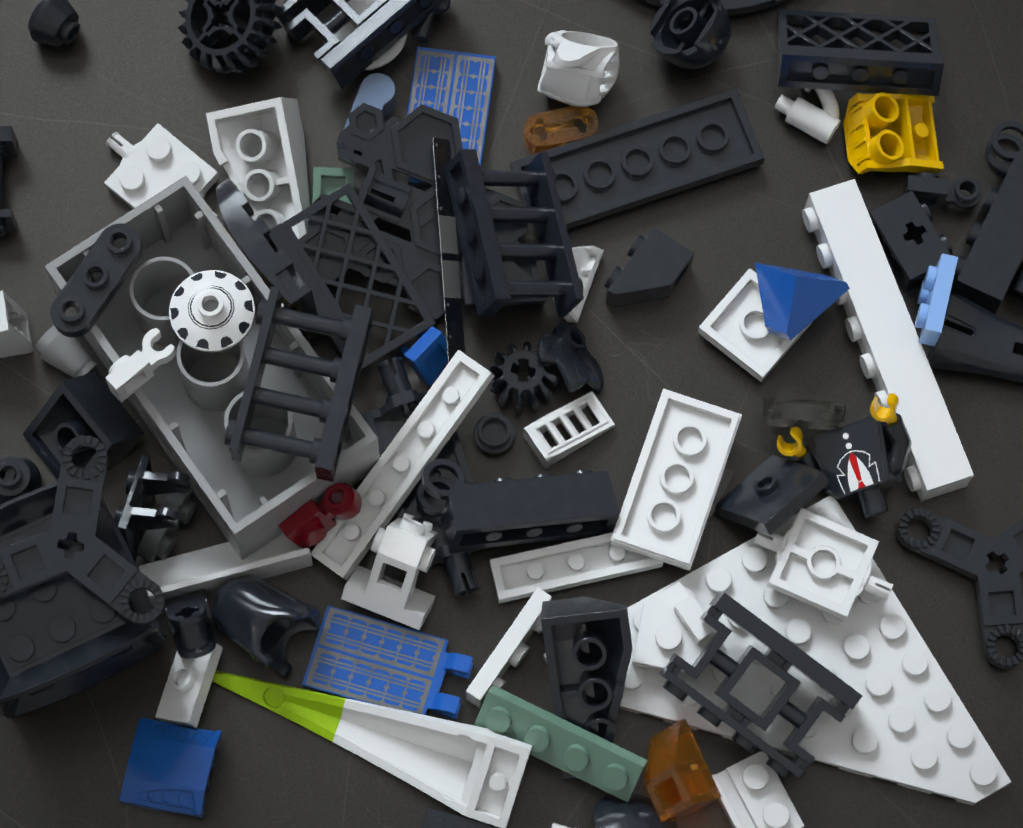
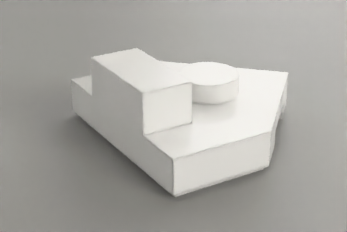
(670, 626)

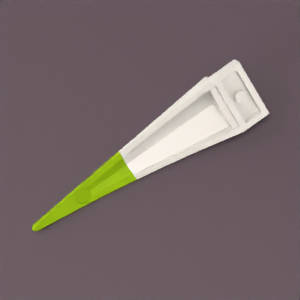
(444, 758)

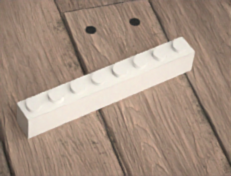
(887, 337)

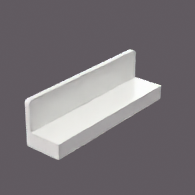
(220, 563)

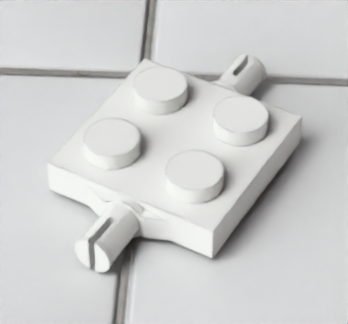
(154, 166)
(823, 564)

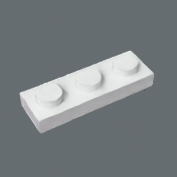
(510, 649)

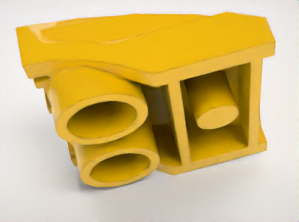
(891, 133)

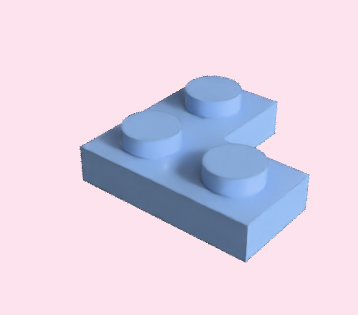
(934, 299)

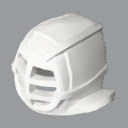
(578, 67)

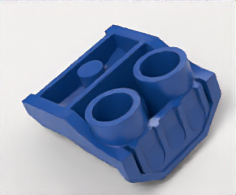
(169, 767)

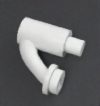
(811, 119)

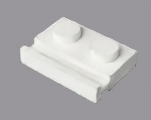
(755, 795)

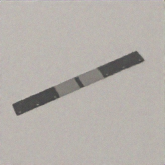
(449, 251)

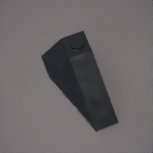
(587, 661)

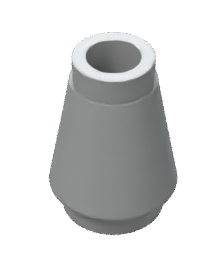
(65, 353)

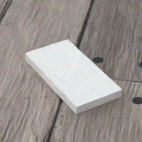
(676, 479)

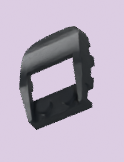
(273, 268)

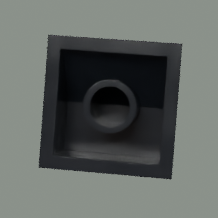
(82, 408)

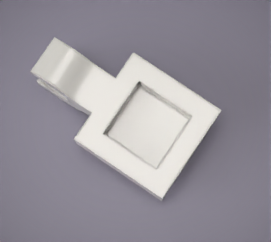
(132, 372)

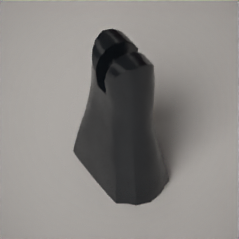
(978, 342)

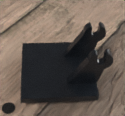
(138, 511)

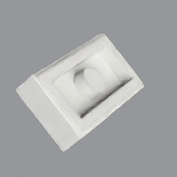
(187, 689)

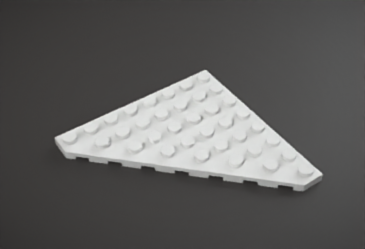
(901, 729)

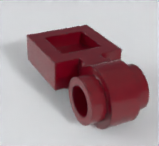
(314, 520)

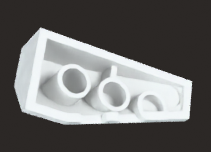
(265, 157)

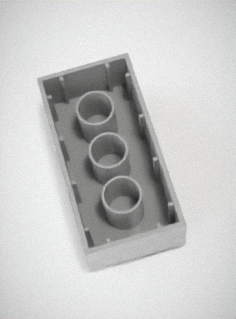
(200, 391)

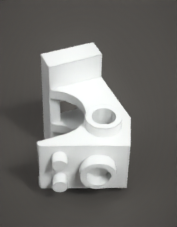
(406, 547)

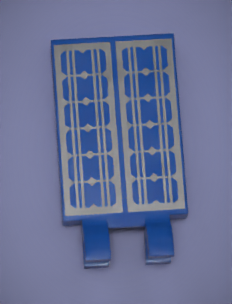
(457, 86)
(384, 664)

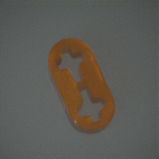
(560, 127)

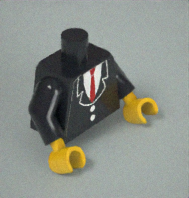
(858, 456)

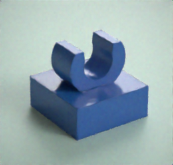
(428, 355)

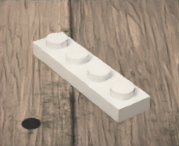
(564, 567)

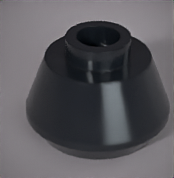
(54, 23)
(26, 473)

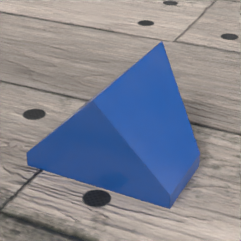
(794, 297)

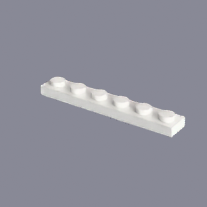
(404, 462)

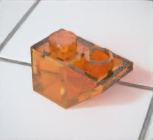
(678, 774)

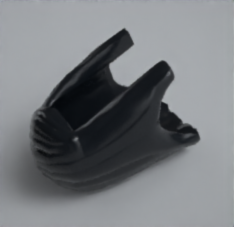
(262, 619)

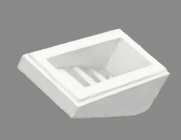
(541, 448)

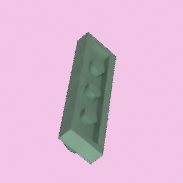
(562, 743)

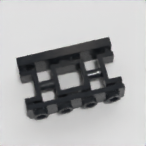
(375, 30)
(778, 660)

